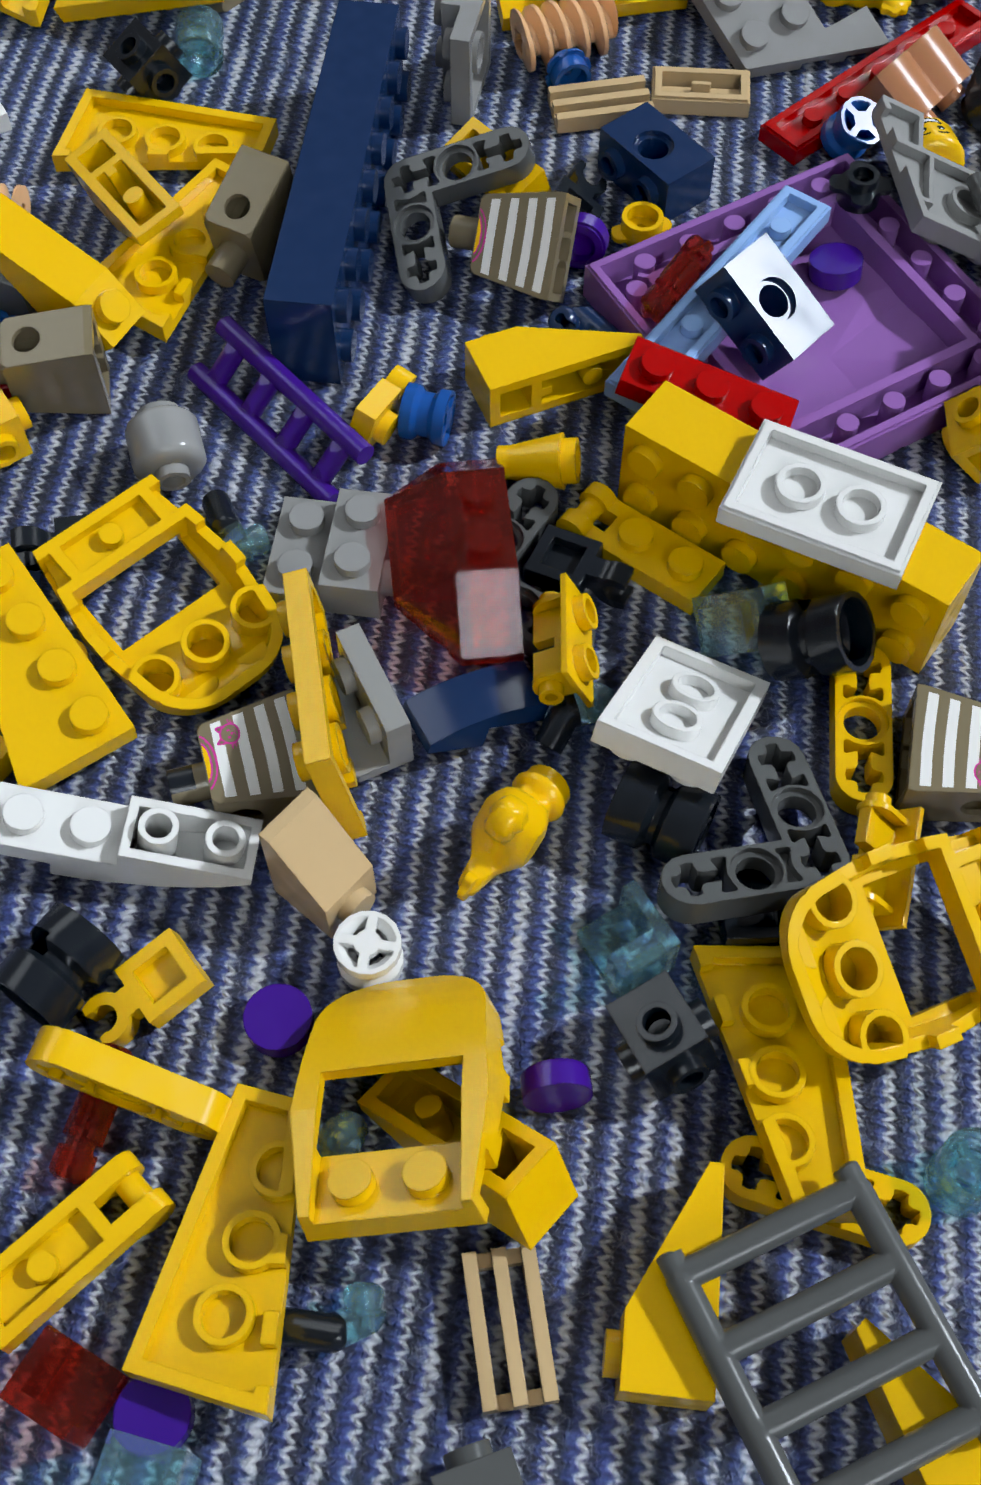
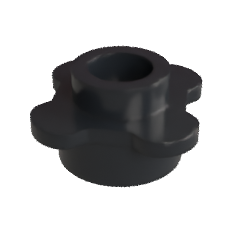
(860, 187)

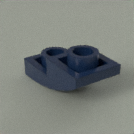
(465, 707)

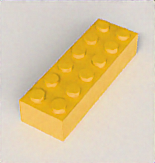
(680, 466)

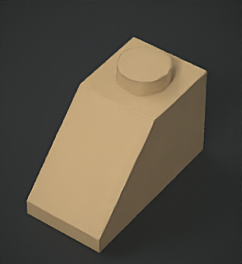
(317, 863)

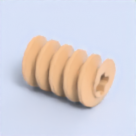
(562, 27)

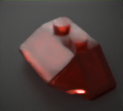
(458, 560)

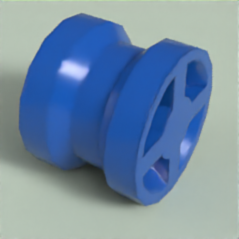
(856, 116)
(426, 414)

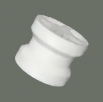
(367, 936)

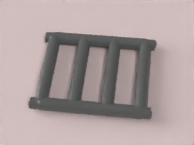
(892, 1264)

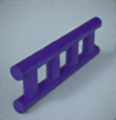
(308, 410)

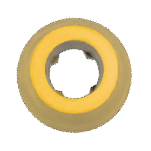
(547, 458)

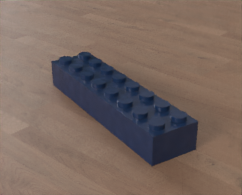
(337, 193)

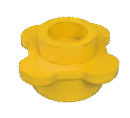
(640, 222)

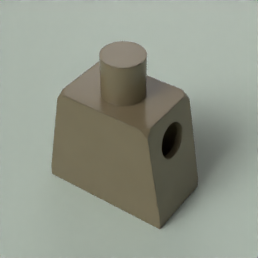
(247, 216)
(56, 361)

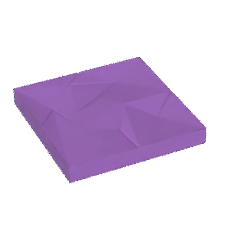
(897, 336)

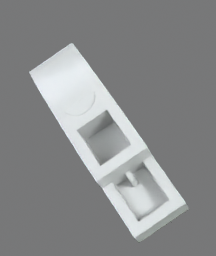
(126, 844)

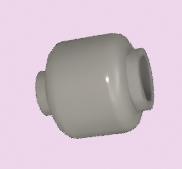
(166, 444)

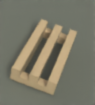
(701, 91)
(595, 103)
(520, 1398)

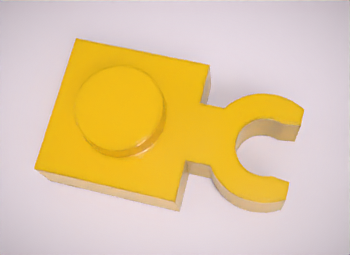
(377, 413)
(157, 986)

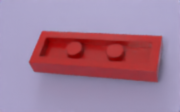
(743, 399)

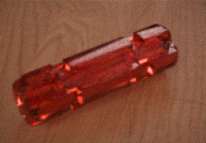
(676, 278)
(85, 1131)

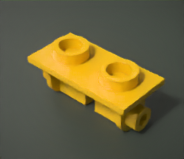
(567, 624)
(878, 826)

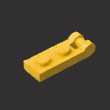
(659, 556)
(75, 1246)

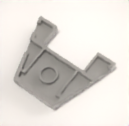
(785, 34)
(928, 185)

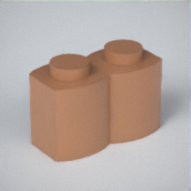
(922, 75)

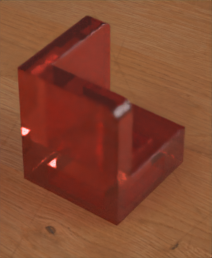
(64, 1387)

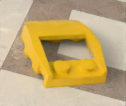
(199, 653)
(843, 966)
(391, 1031)

